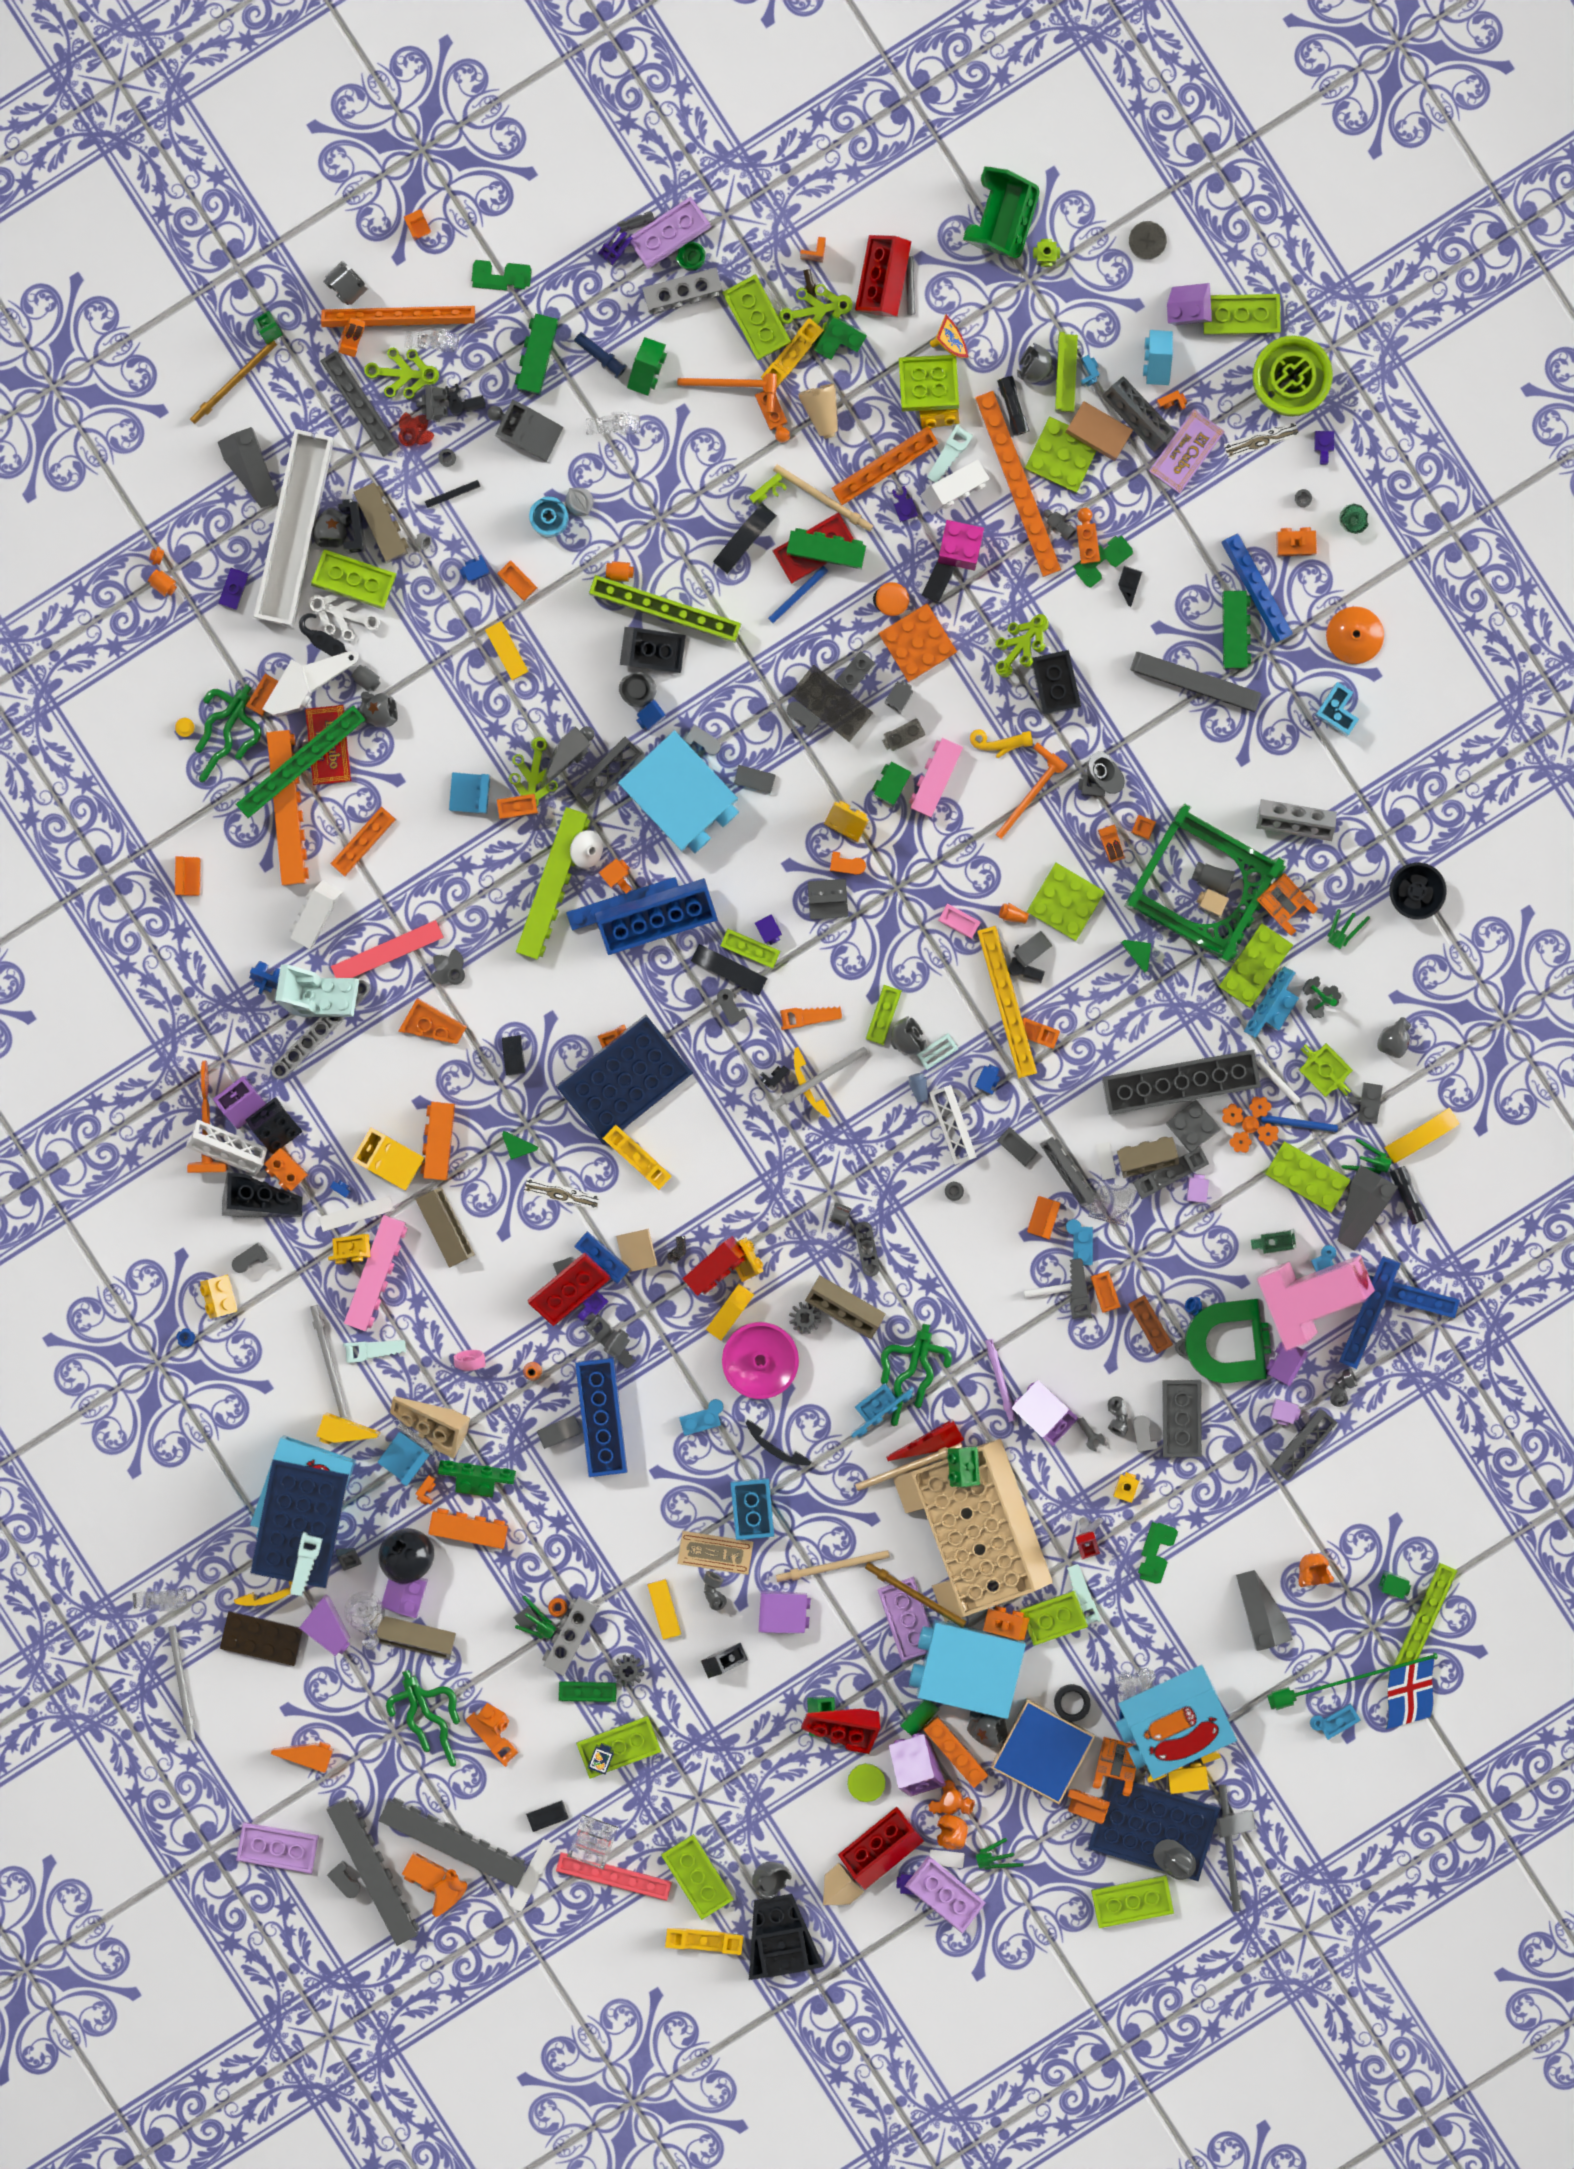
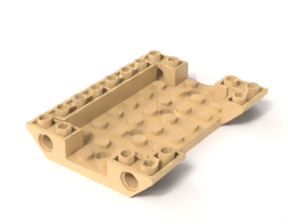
(996, 1522)

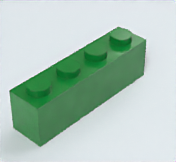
(537, 354)
(826, 549)
(1235, 629)

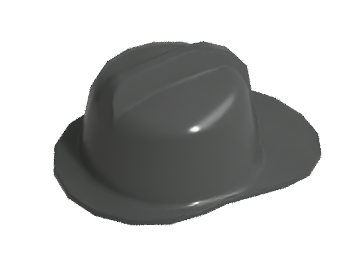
(1105, 773)
(1174, 1859)

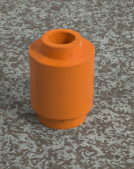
(619, 571)
(162, 583)

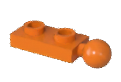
(774, 420)
(1087, 537)

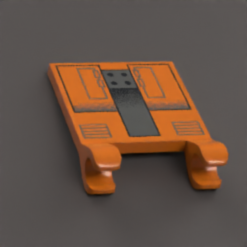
(1283, 901)
(1116, 1764)

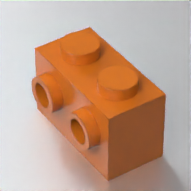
(285, 1169)

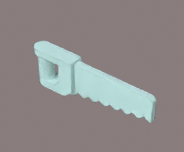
(949, 453)
(372, 1349)
(304, 1563)
(1083, 1593)

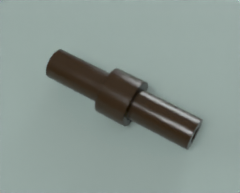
(810, 286)

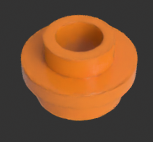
(156, 556)
(553, 1612)

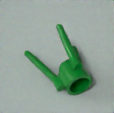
(1338, 938)
(1380, 1162)
(544, 1628)
(986, 1860)

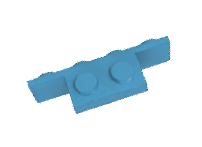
(1275, 1005)
(877, 1404)

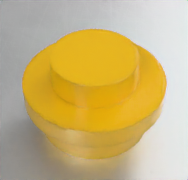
(184, 727)

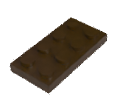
(261, 1638)

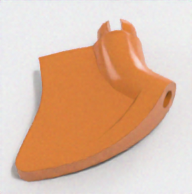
(448, 1892)

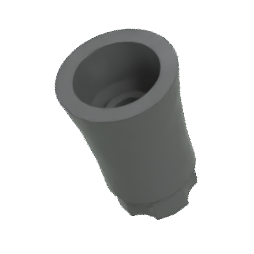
(1213, 877)

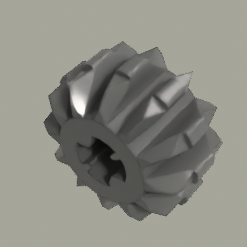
(811, 1317)
(623, 1665)

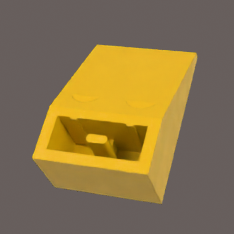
(846, 821)
(388, 1158)

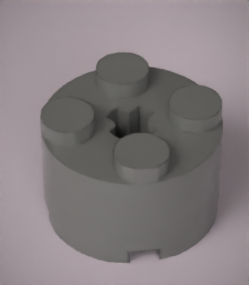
(346, 283)

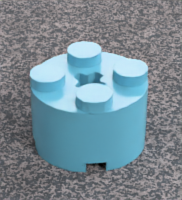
(542, 508)

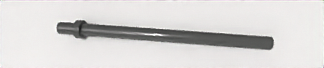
(1235, 1897)

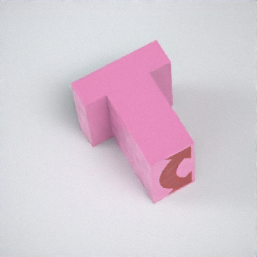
(1299, 1301)

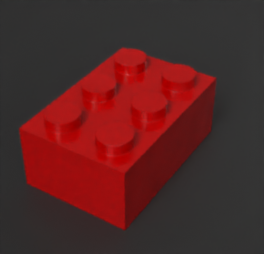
(715, 1267)

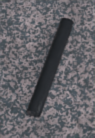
(453, 493)

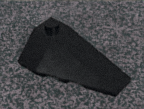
(252, 1198)

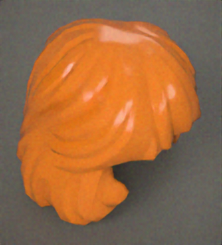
(1314, 1570)
(953, 1832)

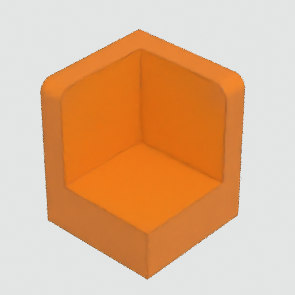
(417, 224)

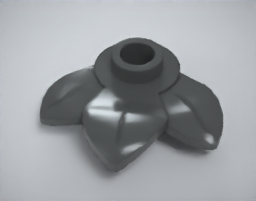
(446, 966)

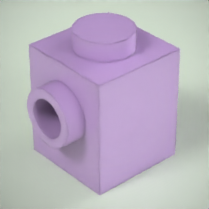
(1285, 1412)

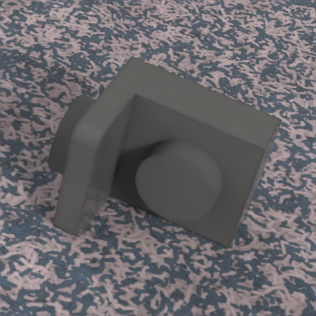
(1093, 790)

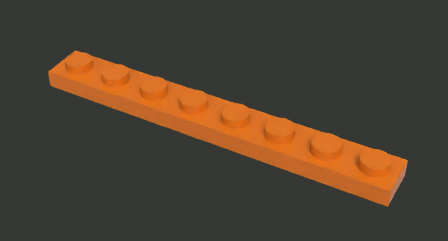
(400, 316)

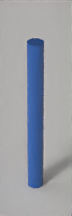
(798, 594)
(1299, 1123)

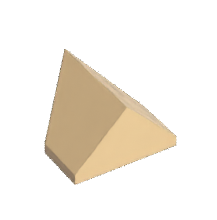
(840, 1887)

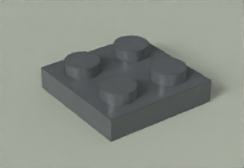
(1193, 1126)

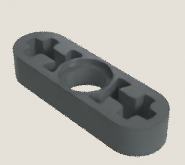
(874, 1261)

